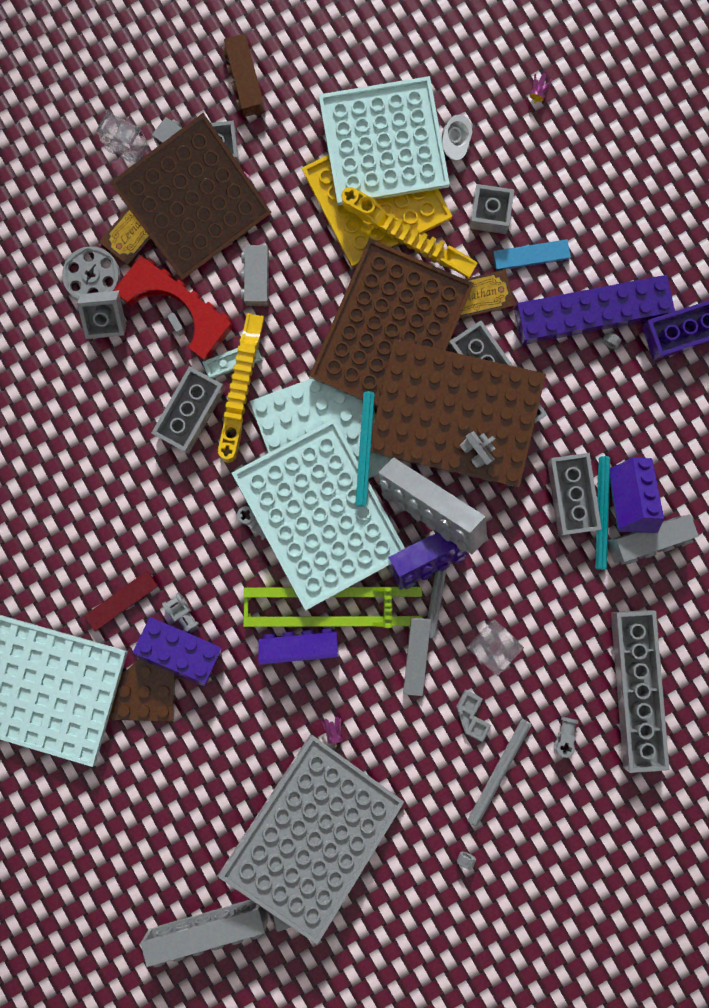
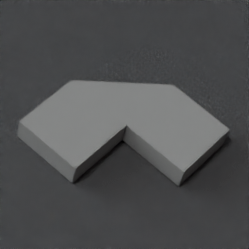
(471, 724)

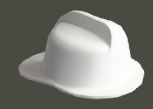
(456, 137)

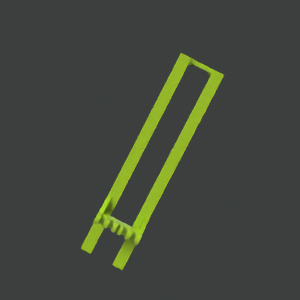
(385, 621)

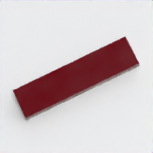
(121, 601)

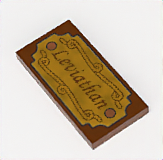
(126, 238)
(489, 294)

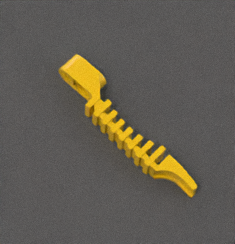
(405, 235)
(239, 387)

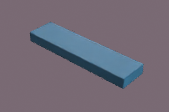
(531, 255)

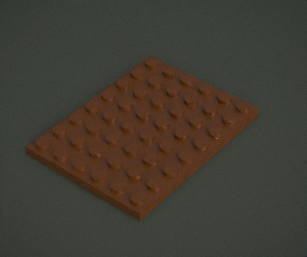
(387, 301)
(442, 396)

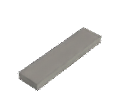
(416, 656)

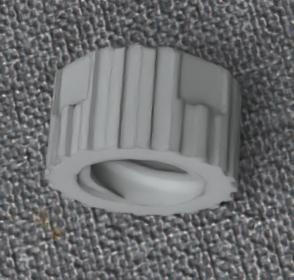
(611, 340)
(466, 860)

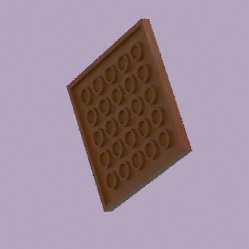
(191, 196)

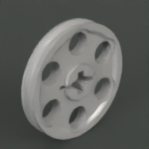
(93, 266)

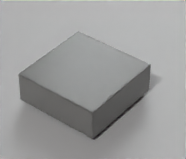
(176, 324)

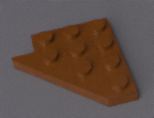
(144, 694)

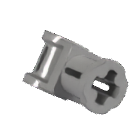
(252, 522)
(180, 612)
(566, 737)

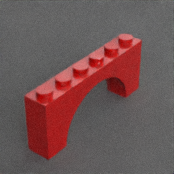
(147, 280)

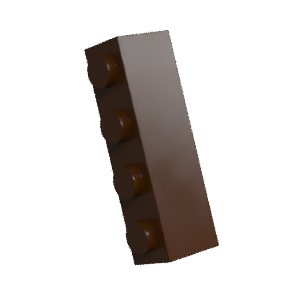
(244, 75)

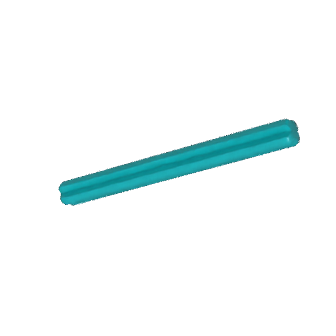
(365, 449)
(603, 506)

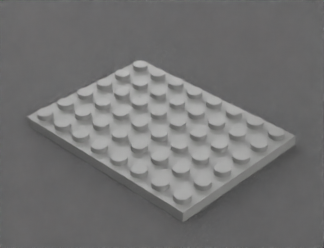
(311, 839)

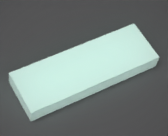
(224, 363)

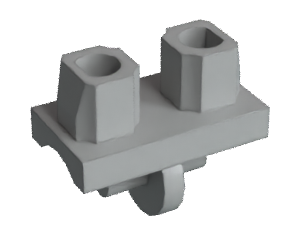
(473, 441)

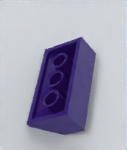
(636, 496)
(298, 647)

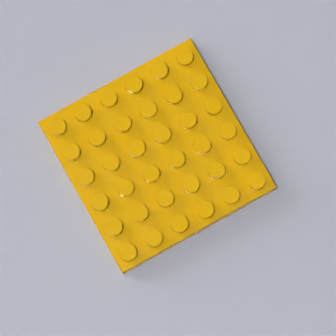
(420, 210)

